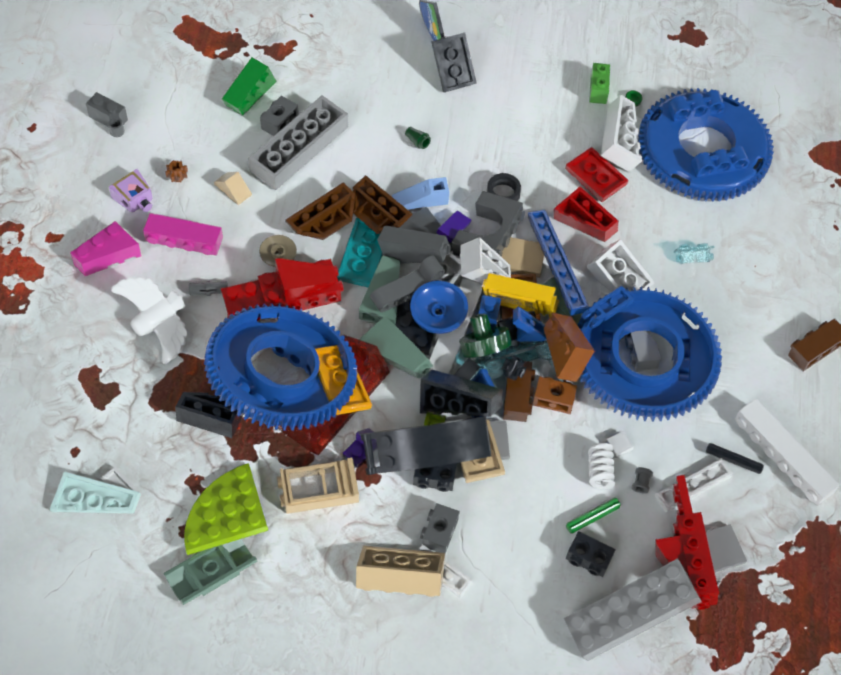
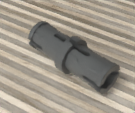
(206, 288)

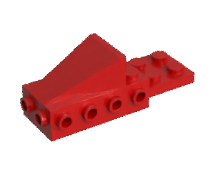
(292, 284)
(690, 547)

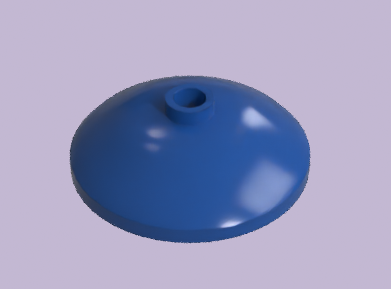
(443, 298)

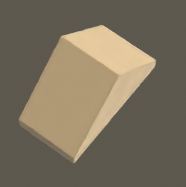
(233, 186)

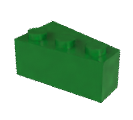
(249, 86)

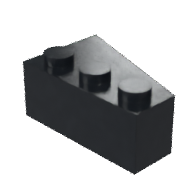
(207, 413)

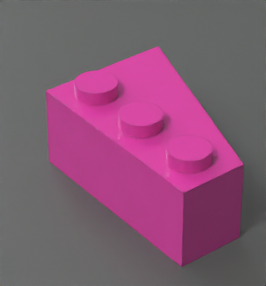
(104, 249)

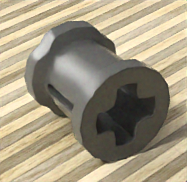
(642, 480)

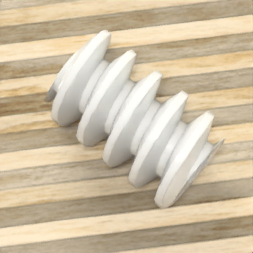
(601, 466)

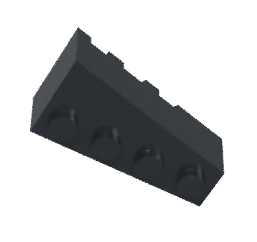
(457, 395)

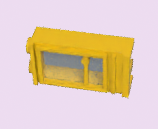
(521, 293)

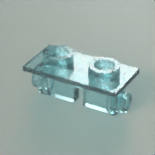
(701, 252)

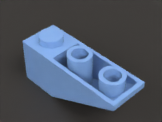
(424, 194)

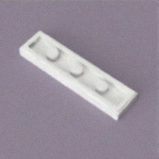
(696, 483)

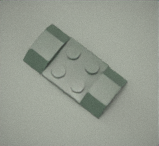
(208, 570)

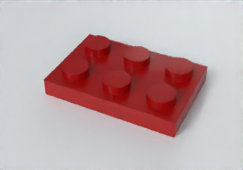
(596, 174)

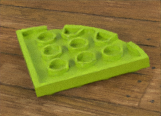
(225, 512)

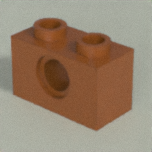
(562, 402)

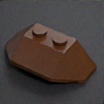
(377, 207)
(325, 214)

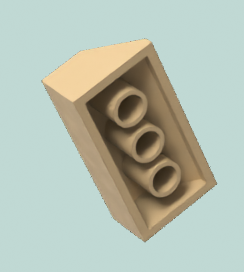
(400, 571)

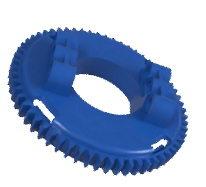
(710, 174)
(291, 337)
(694, 358)

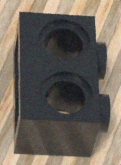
(434, 480)
(592, 549)

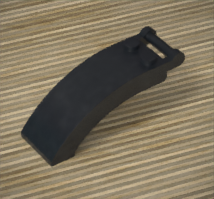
(428, 445)

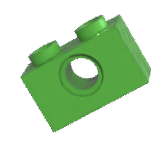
(599, 83)

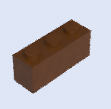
(816, 344)
(518, 394)

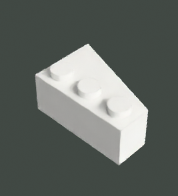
(480, 259)

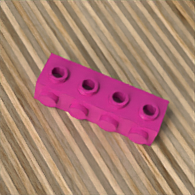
(183, 234)

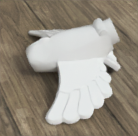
(155, 314)

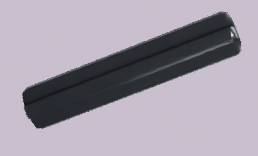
(734, 458)

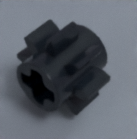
(514, 367)

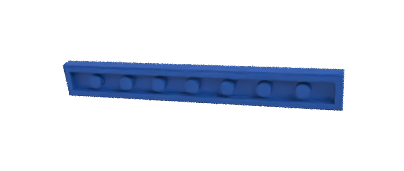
(558, 262)

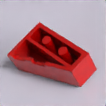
(586, 215)

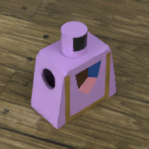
(132, 192)

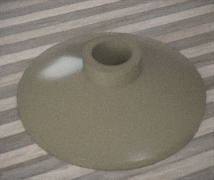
(274, 245)

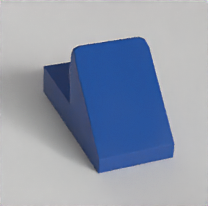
(528, 326)

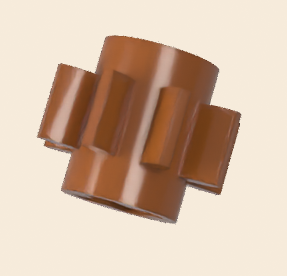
(176, 171)

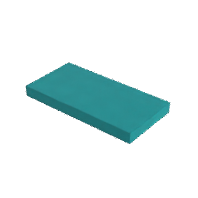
(360, 256)

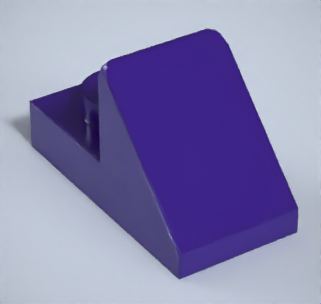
(356, 449)

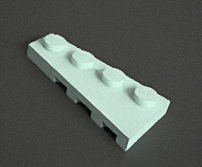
(92, 496)

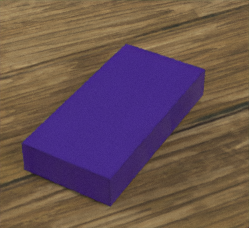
(453, 224)

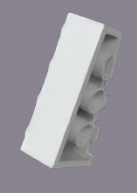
(621, 134)

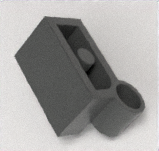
(107, 113)

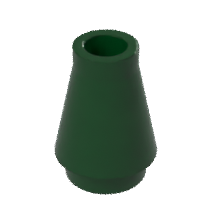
(418, 137)

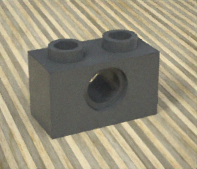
(278, 115)
(440, 516)

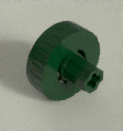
(484, 339)

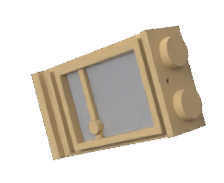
(318, 486)

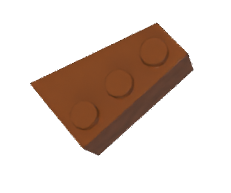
(567, 347)

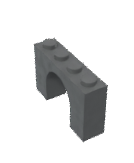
(499, 209)

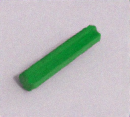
(593, 515)

